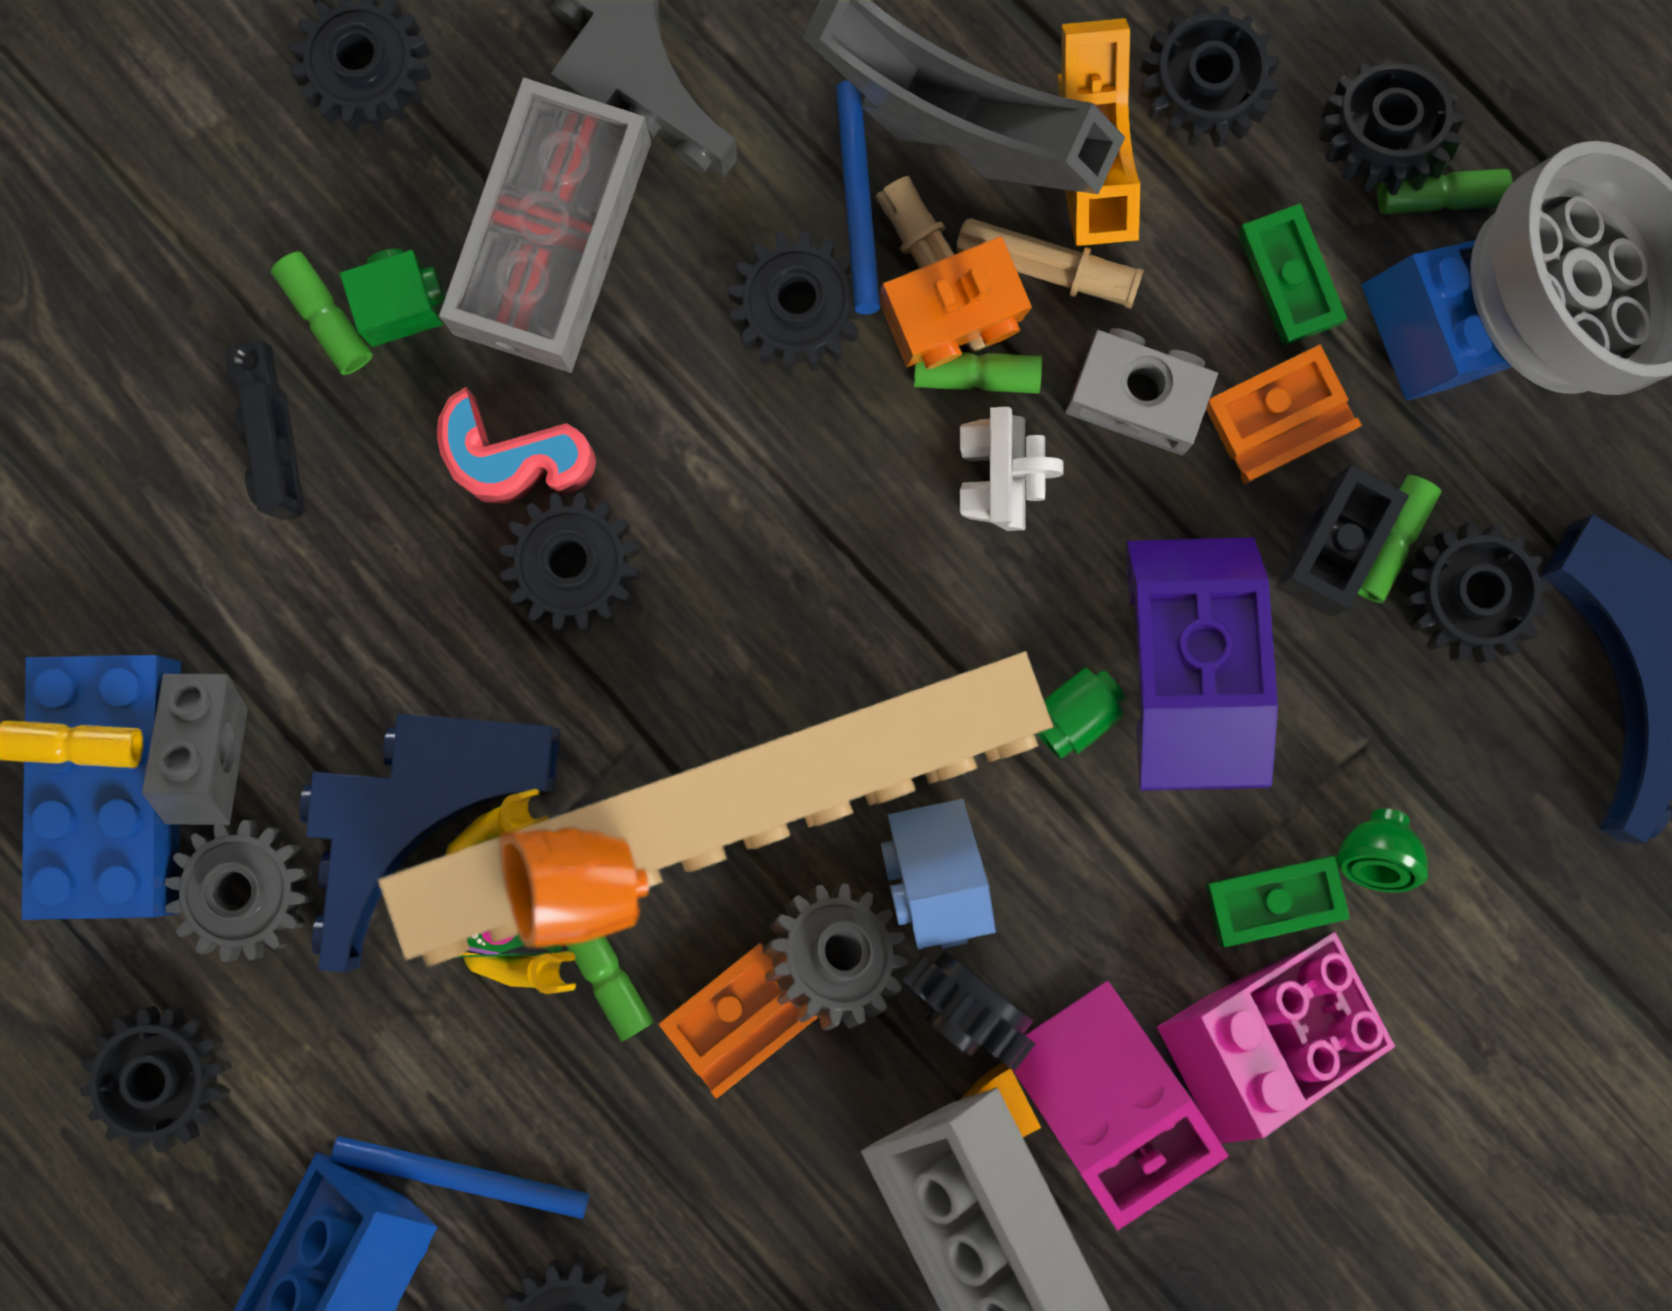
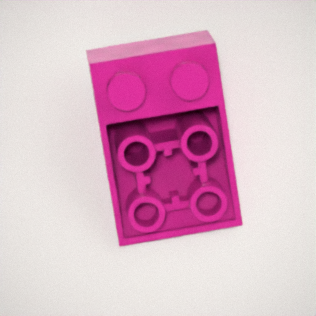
(1276, 1040)
(1116, 1106)

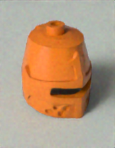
(570, 884)

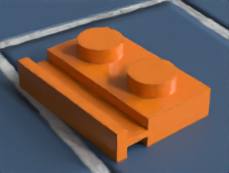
(1282, 414)
(733, 1023)

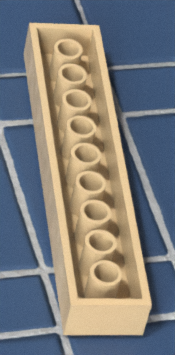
(744, 797)

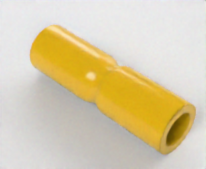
(77, 744)

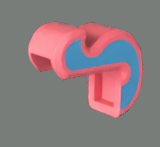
(511, 467)

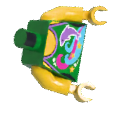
(510, 959)

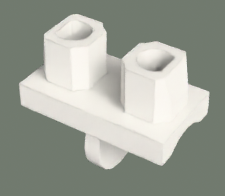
(1003, 443)

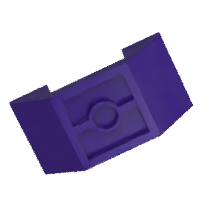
(1203, 664)

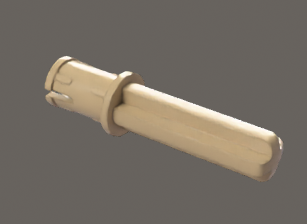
(917, 229)
(1058, 264)

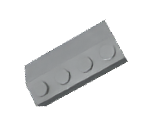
(980, 1212)

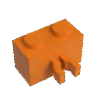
(954, 304)

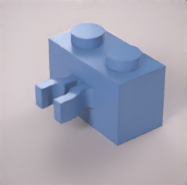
(940, 875)

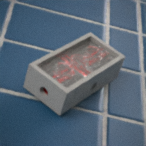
(546, 225)

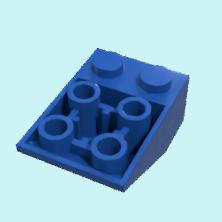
(1432, 322)

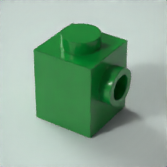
(393, 296)

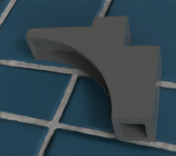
(626, 66)
(943, 100)

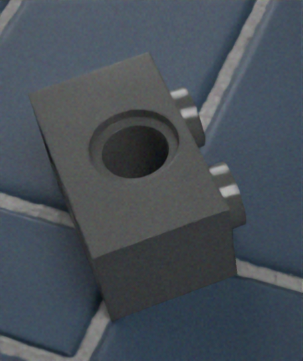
(195, 749)

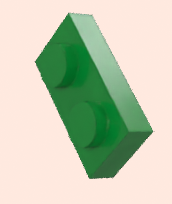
(1292, 274)
(1277, 901)

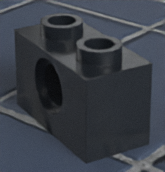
(1342, 541)

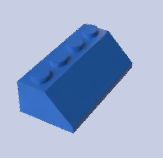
(339, 1246)

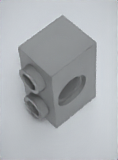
(1105, 399)

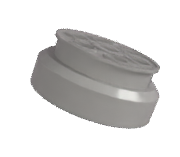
(1581, 272)

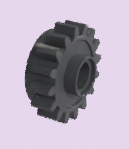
(207, 898)
(866, 952)

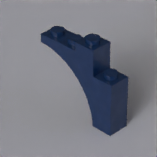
(1628, 604)
(377, 822)

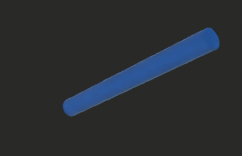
(858, 199)
(460, 1177)

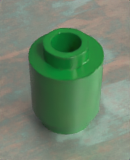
(1082, 712)

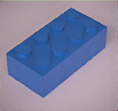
(86, 828)

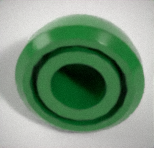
(1384, 854)

